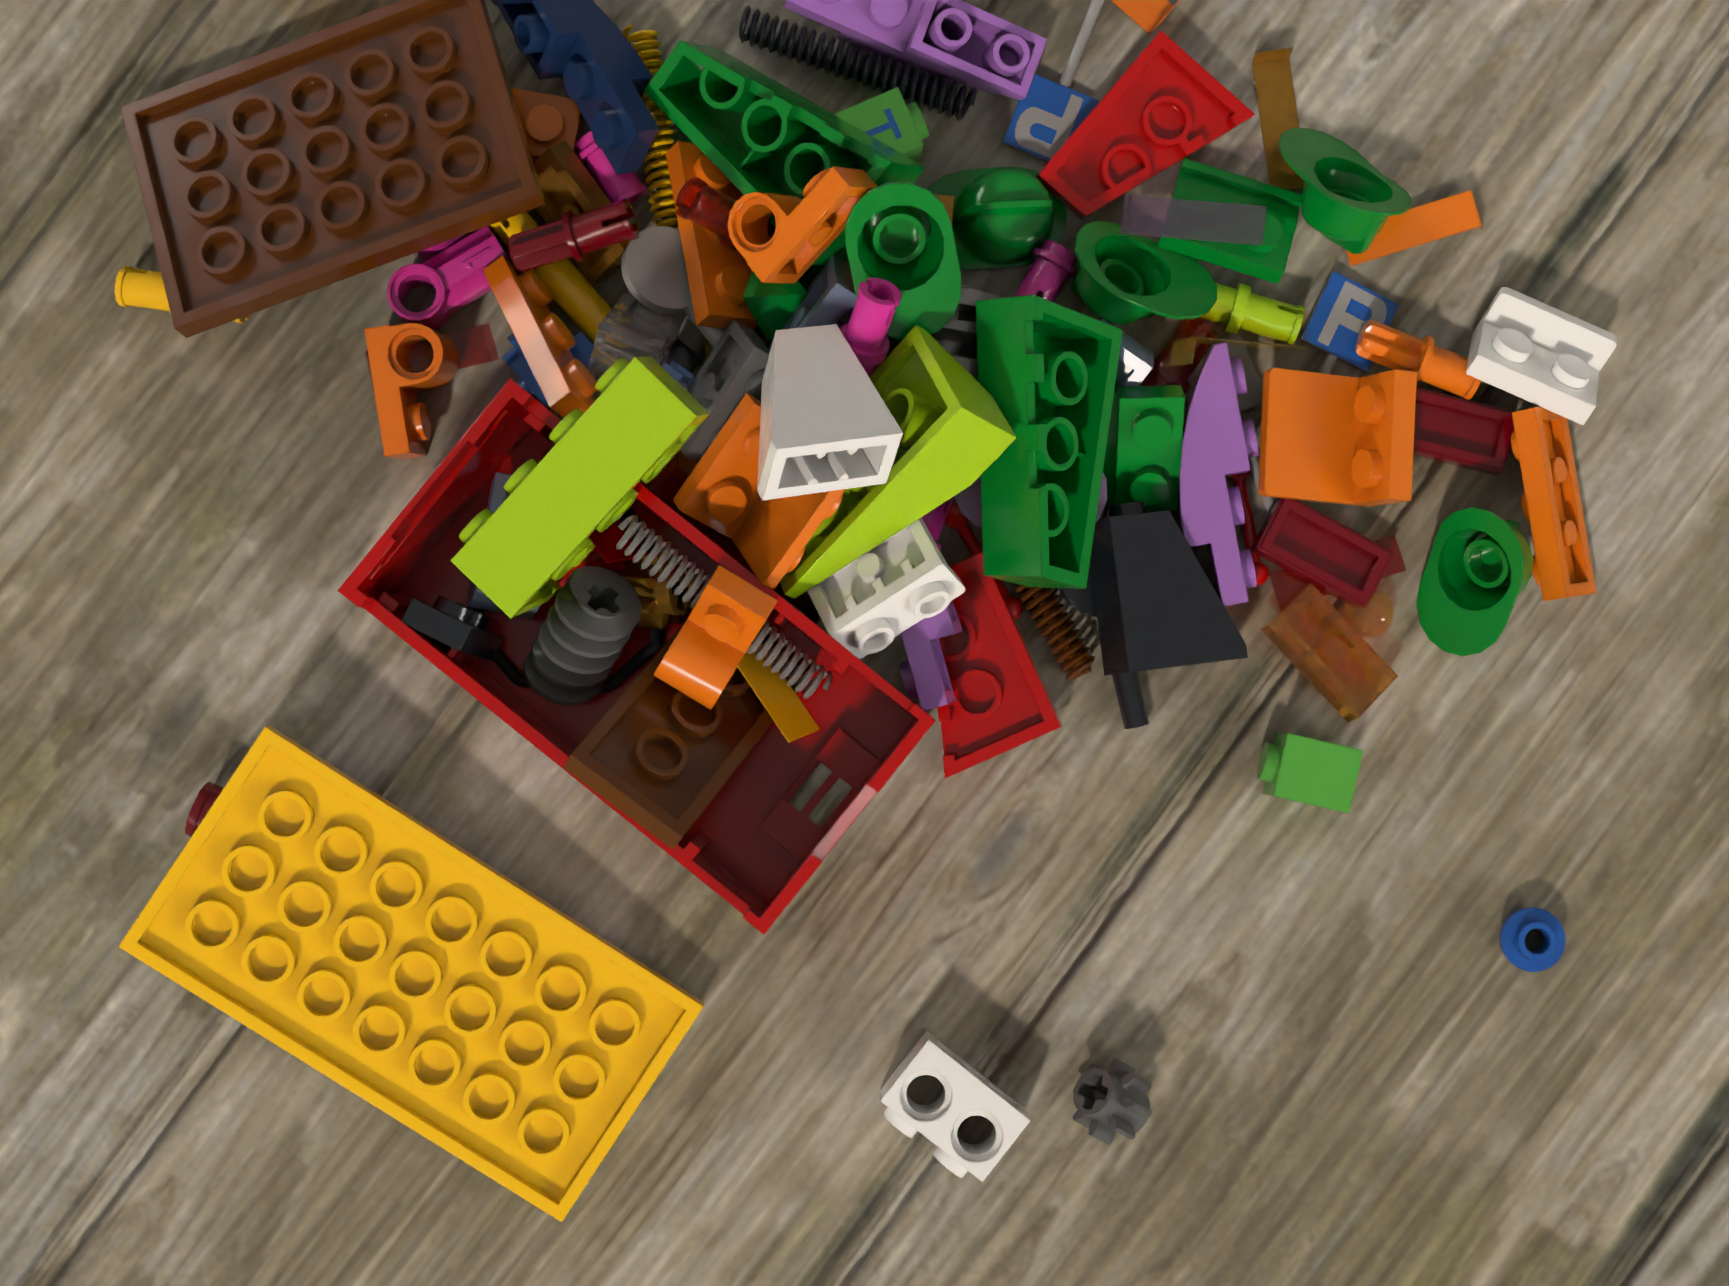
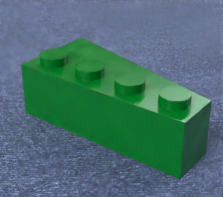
(763, 131)
(1056, 389)

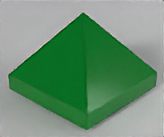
(772, 303)

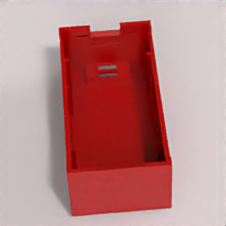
(749, 837)

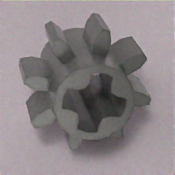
(1111, 1101)

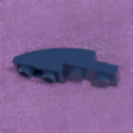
(597, 70)

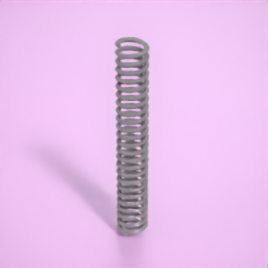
(701, 578)

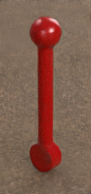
(957, 521)
(1248, 528)

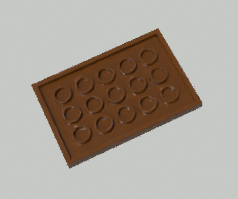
(329, 158)

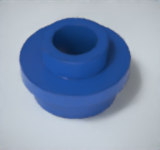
(1513, 936)

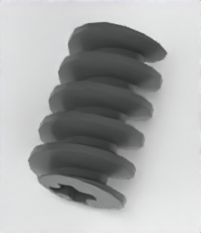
(582, 636)

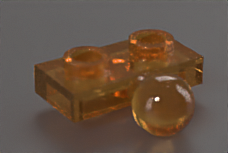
(1332, 647)

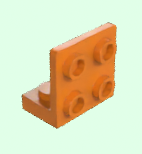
(1337, 437)
(726, 498)

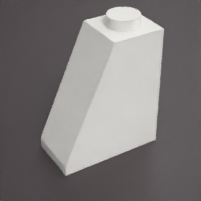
(821, 418)

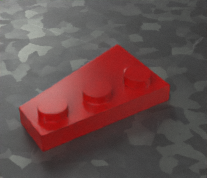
(1141, 127)
(992, 678)

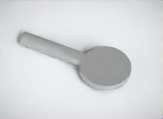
(658, 276)

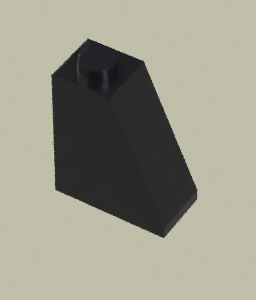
(1155, 596)

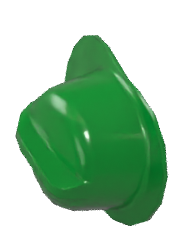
(1341, 189)
(1000, 216)
(908, 240)
(1134, 279)
(1472, 580)

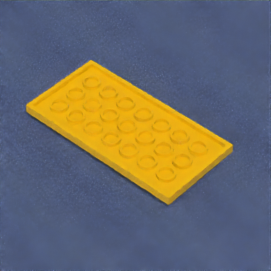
(412, 973)

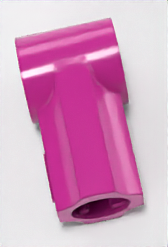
(453, 274)

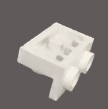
(1540, 354)
(886, 591)

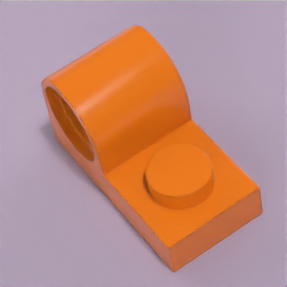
(802, 226)
(401, 417)
(715, 637)

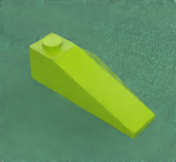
(946, 445)

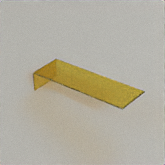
(1184, 348)

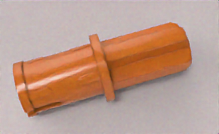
(1405, 352)

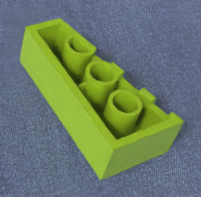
(578, 485)

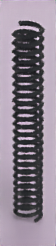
(857, 75)

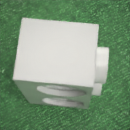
(963, 1095)

